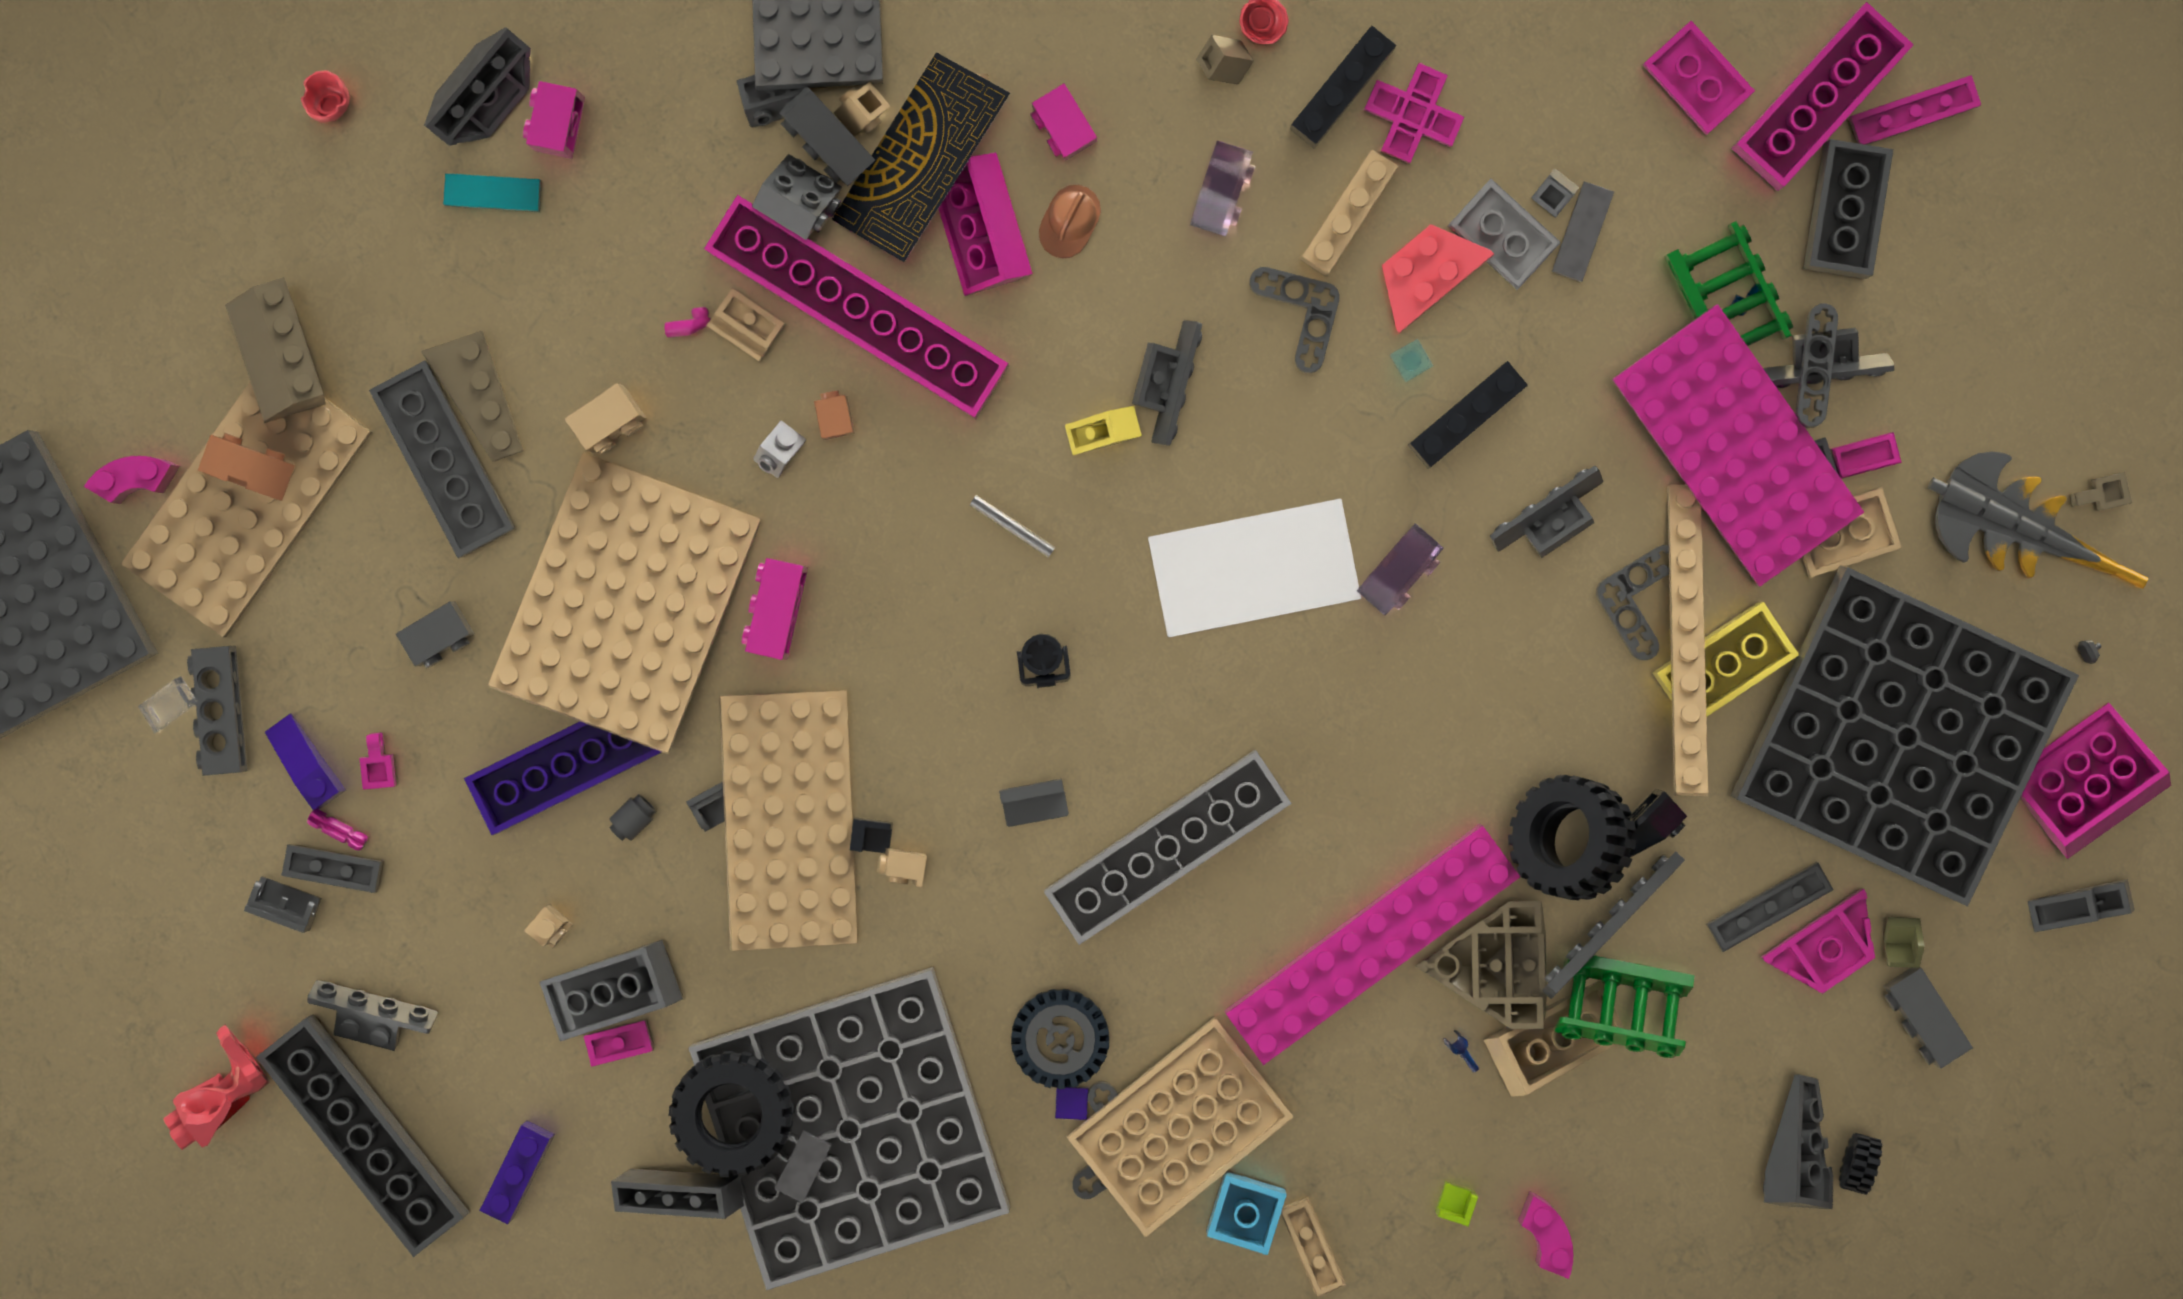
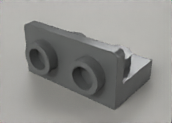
(763, 105)

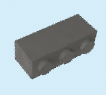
(825, 137)
(1926, 1017)

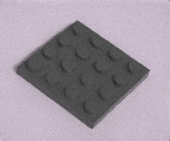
(816, 43)

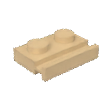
(746, 324)

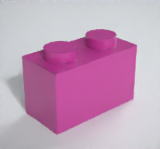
(1064, 123)

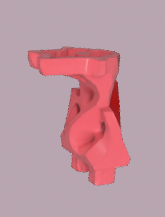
(215, 1101)

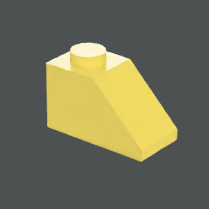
(1103, 430)

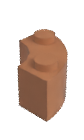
(246, 467)

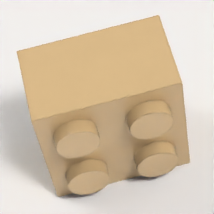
(606, 419)

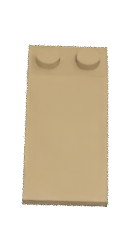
(1538, 1056)

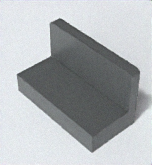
(1034, 802)

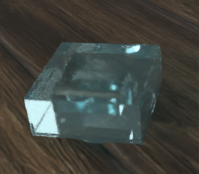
(1411, 360)

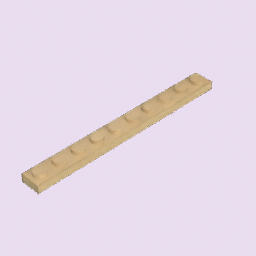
(1687, 643)

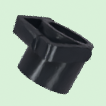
(1043, 656)

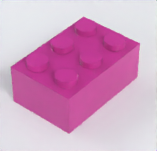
(774, 608)

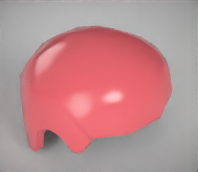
(1263, 21)
(325, 96)

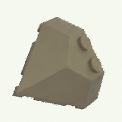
(1499, 965)

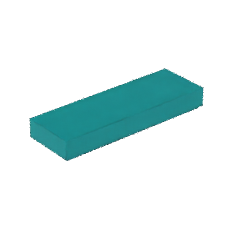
(492, 192)

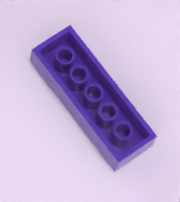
(551, 773)

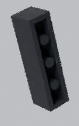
(1342, 87)
(1467, 415)

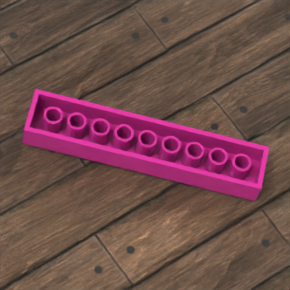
(857, 307)
(1372, 943)

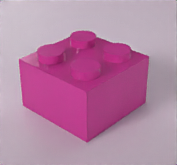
(554, 119)

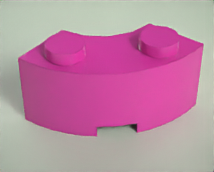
(129, 475)
(1551, 1235)

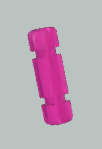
(337, 829)

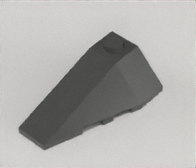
(1797, 1162)

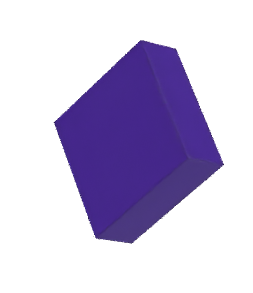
(1072, 1103)

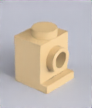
(902, 866)
(548, 926)

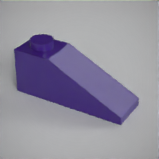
(304, 763)

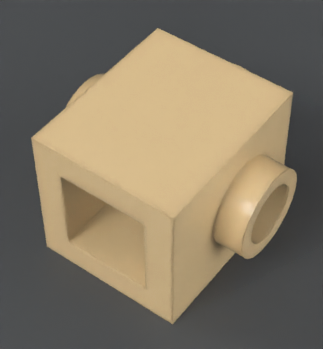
(861, 109)

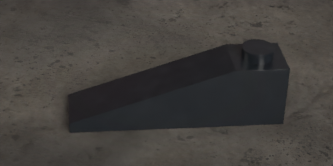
(1656, 820)

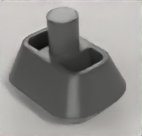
(2089, 651)

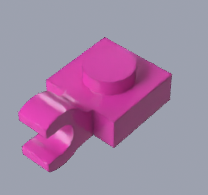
(377, 769)

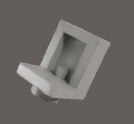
(778, 449)

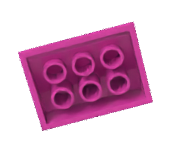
(2092, 780)

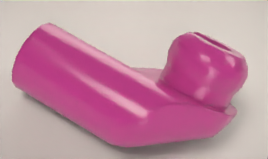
(690, 326)

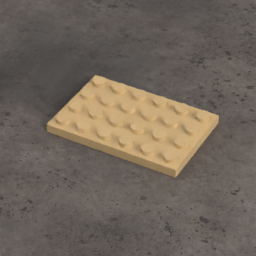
(1179, 1127)

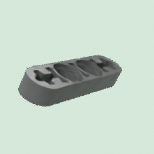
(1813, 365)

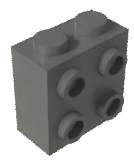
(798, 197)

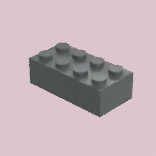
(1848, 209)

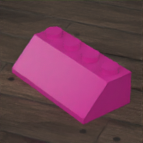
(983, 227)

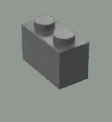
(435, 634)

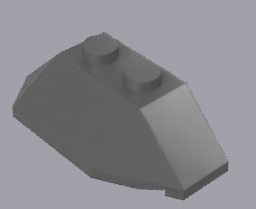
(481, 90)

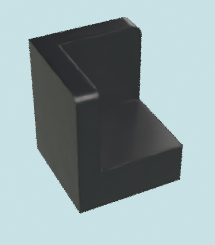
(870, 835)

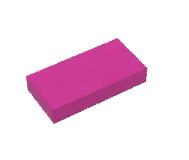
(1866, 455)

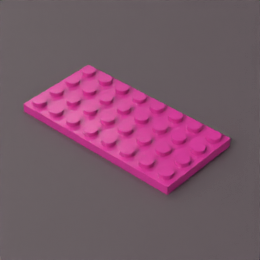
(1738, 445)

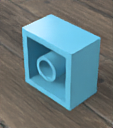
(1246, 1212)

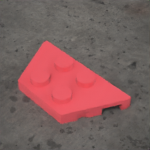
(1428, 271)

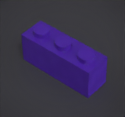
(517, 1172)

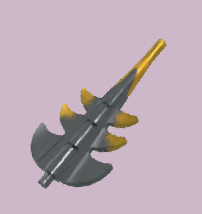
(1974, 503)

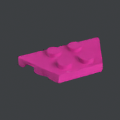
(1828, 946)

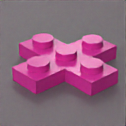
(1414, 113)

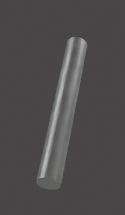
(1012, 526)

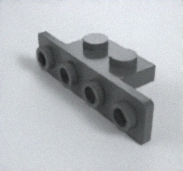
(1845, 363)
(1165, 378)
(1552, 519)
(369, 1016)

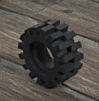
(1860, 1163)

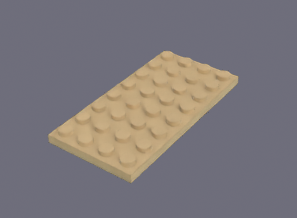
(221, 541)
(788, 820)

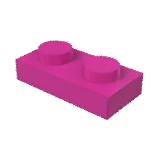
(618, 1043)

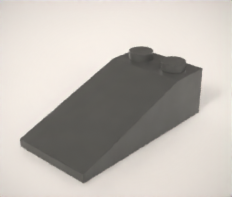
(611, 990)

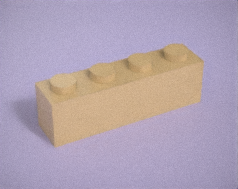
(1349, 213)

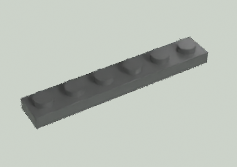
(1602, 933)

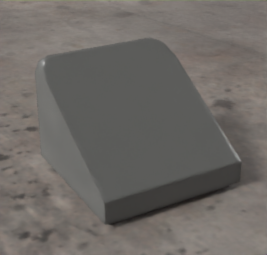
(1555, 192)

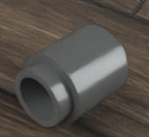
(632, 817)

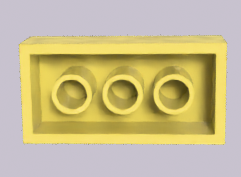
(1738, 656)

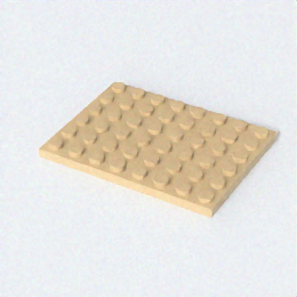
(624, 603)

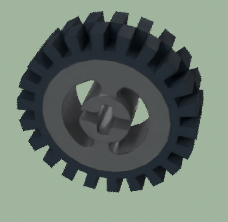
(1080, 1063)

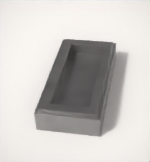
(803, 1166)

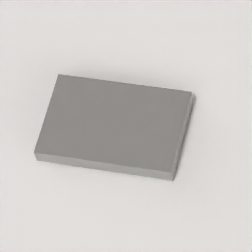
(1507, 230)

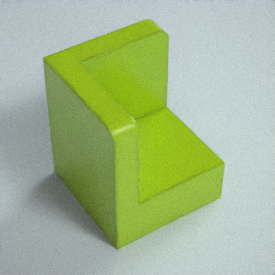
(1456, 1204)

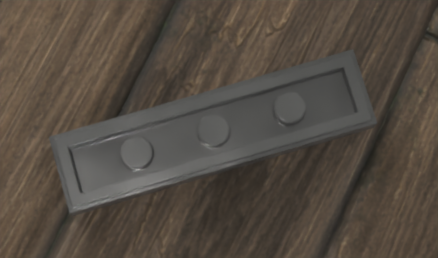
(1769, 906)

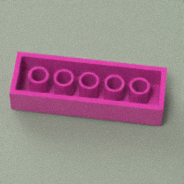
(1822, 96)

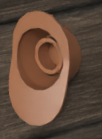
(1069, 221)

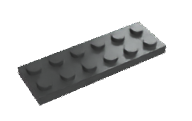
(442, 459)

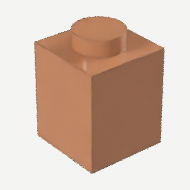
(834, 415)

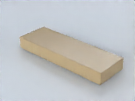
(1312, 1247)

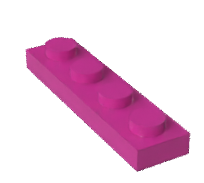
(1915, 111)

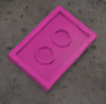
(1698, 77)

